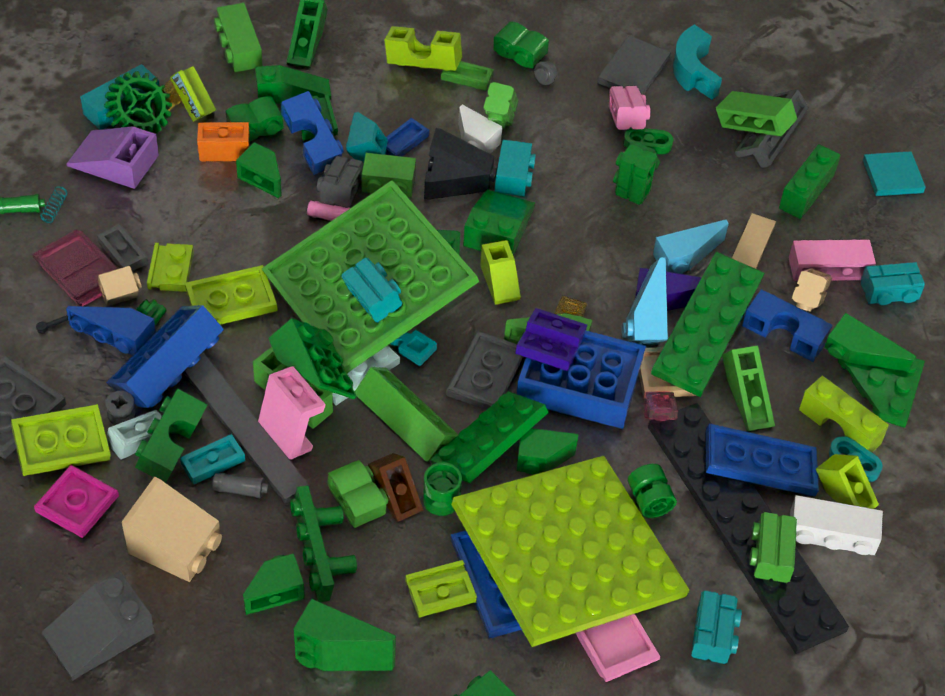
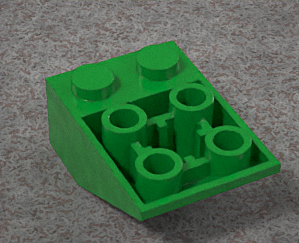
(312, 355)

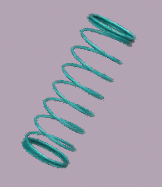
(47, 214)

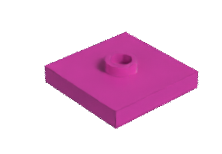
(76, 501)

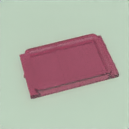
(75, 266)

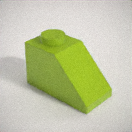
(847, 481)

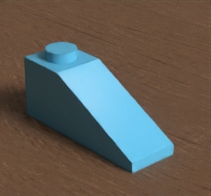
(689, 246)

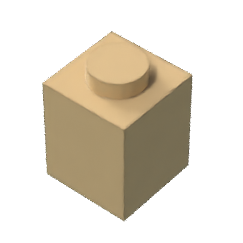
(119, 285)

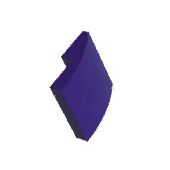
(551, 339)

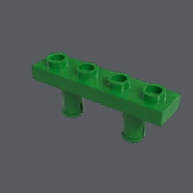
(314, 553)

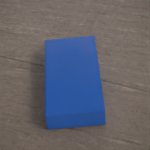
(406, 138)

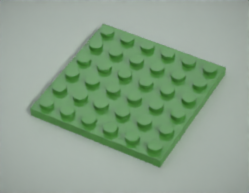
(386, 231)

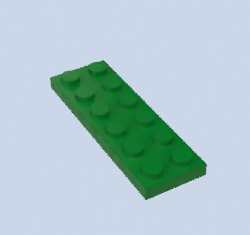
(707, 324)

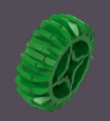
(132, 96)

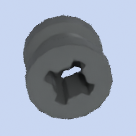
(127, 410)

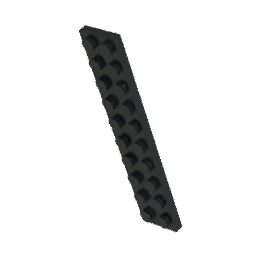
(732, 506)

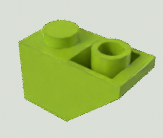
(500, 272)

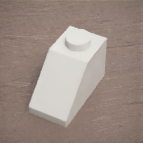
(479, 130)

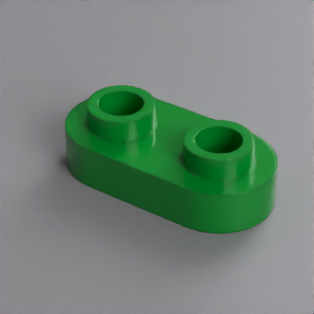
(656, 139)

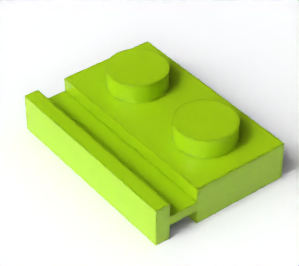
(170, 267)
(440, 588)

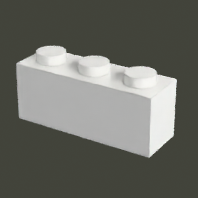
(837, 525)

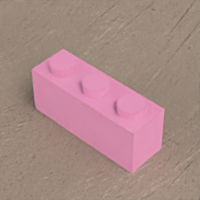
(837, 258)

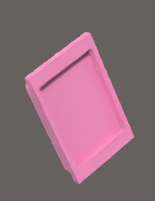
(618, 647)

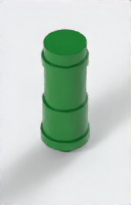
(22, 204)

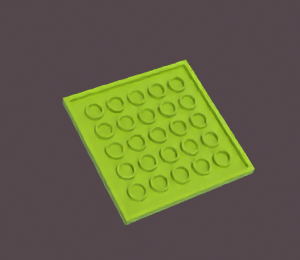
(569, 549)

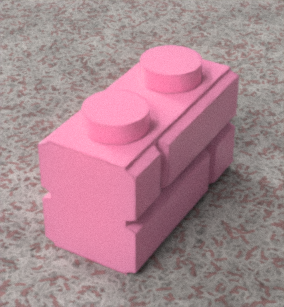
(628, 107)

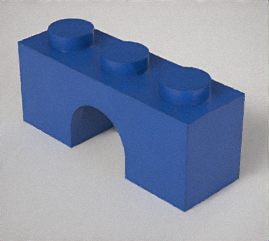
(304, 114)
(771, 313)

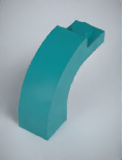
(687, 68)

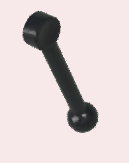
(42, 327)

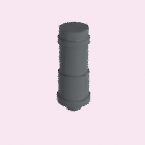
(240, 485)

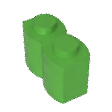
(357, 493)

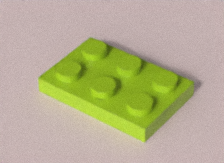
(233, 295)
(60, 440)

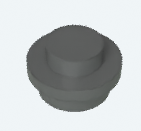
(545, 72)

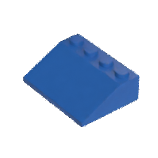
(596, 384)

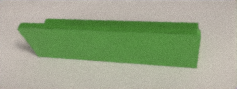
(404, 412)

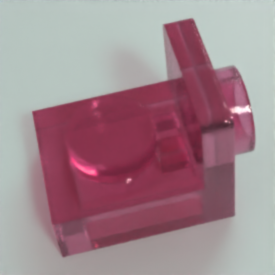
(660, 406)

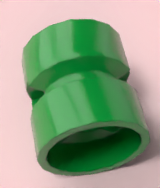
(441, 484)
(652, 490)

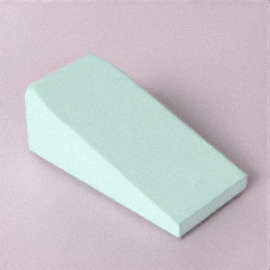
(128, 435)

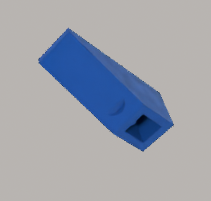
(116, 326)

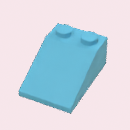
(648, 315)

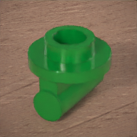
(152, 310)

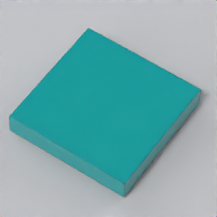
(893, 173)

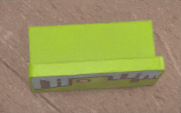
(193, 93)

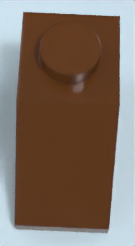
(395, 479)

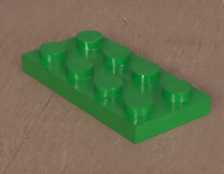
(491, 434)

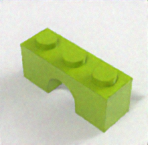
(405, 49)
(827, 401)

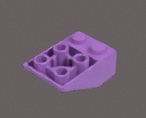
(117, 154)

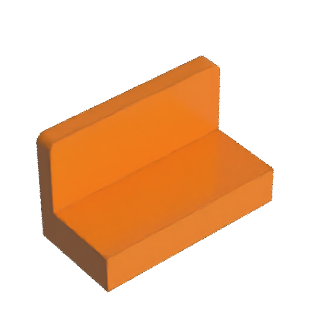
(222, 140)

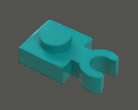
(415, 346)

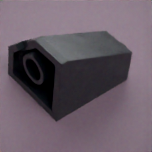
(457, 168)

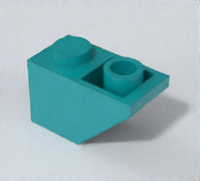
(365, 138)

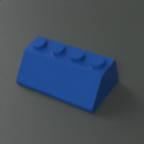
(167, 355)

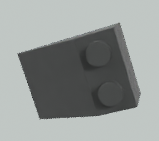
(99, 626)

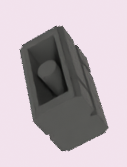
(340, 181)

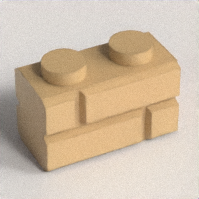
(811, 289)

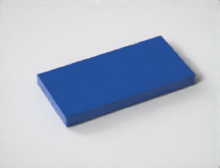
(761, 460)
(489, 602)

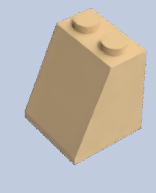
(170, 531)

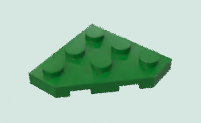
(887, 390)

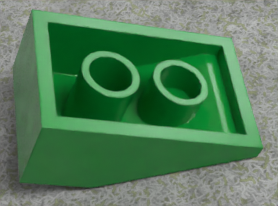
(497, 219)
(341, 642)

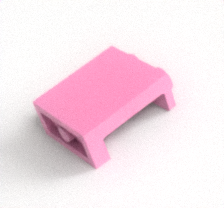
(287, 410)

